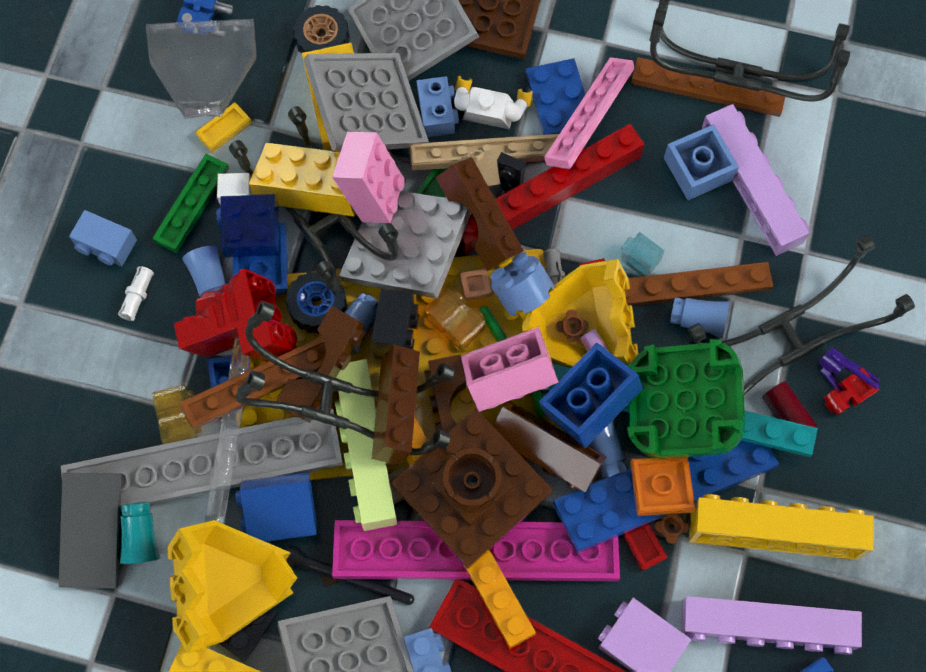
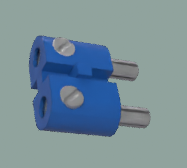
(201, 10)

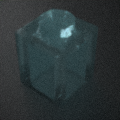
(641, 254)

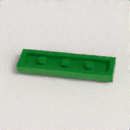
(190, 203)

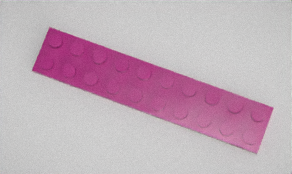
(415, 552)

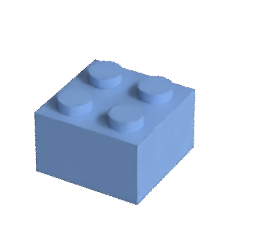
(701, 162)

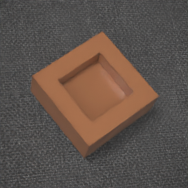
(475, 284)

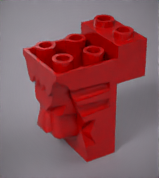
(224, 316)

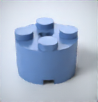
(521, 284)

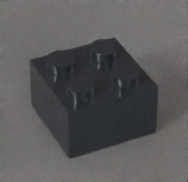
(394, 322)

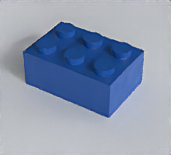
(591, 395)

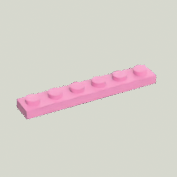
(589, 113)

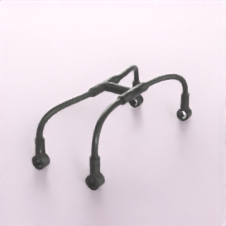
(838, 56)
(864, 245)
(325, 268)
(256, 381)

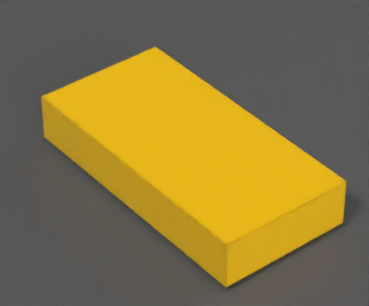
(223, 128)

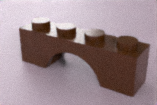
(496, 239)
(340, 336)
(446, 391)

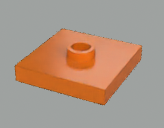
(662, 486)

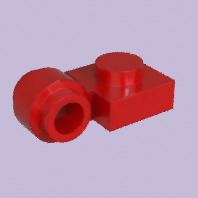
(853, 389)

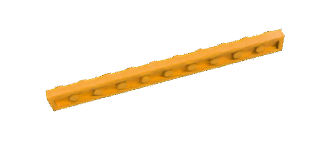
(490, 581)

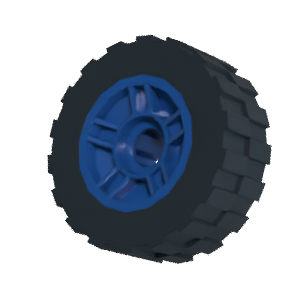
(300, 297)

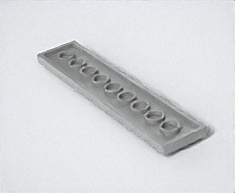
(187, 465)

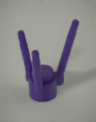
(836, 362)

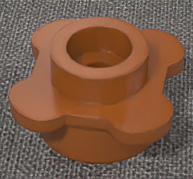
(564, 325)
(671, 534)

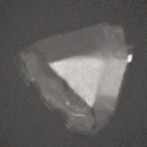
(202, 62)

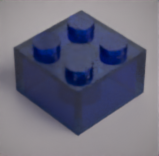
(249, 225)

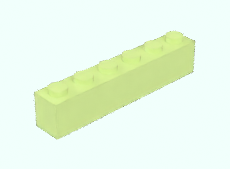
(370, 476)

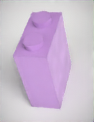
(642, 640)

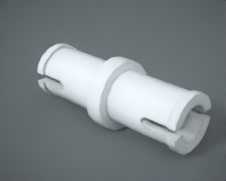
(135, 293)

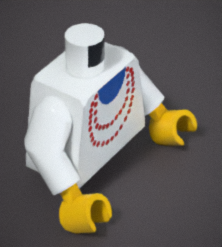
(489, 106)

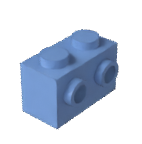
(436, 106)
(102, 238)
(424, 652)

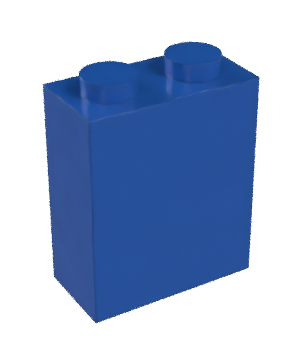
(277, 507)

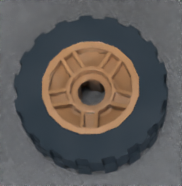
(317, 21)

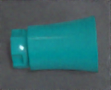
(138, 534)

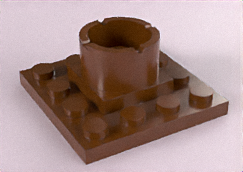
(477, 515)

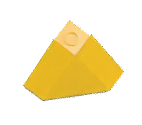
(599, 298)
(223, 582)

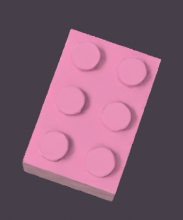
(368, 177)
(508, 369)

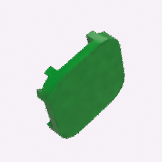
(688, 400)

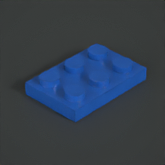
(555, 93)
(271, 267)

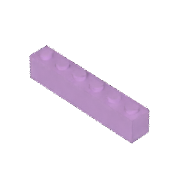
(758, 183)
(771, 624)

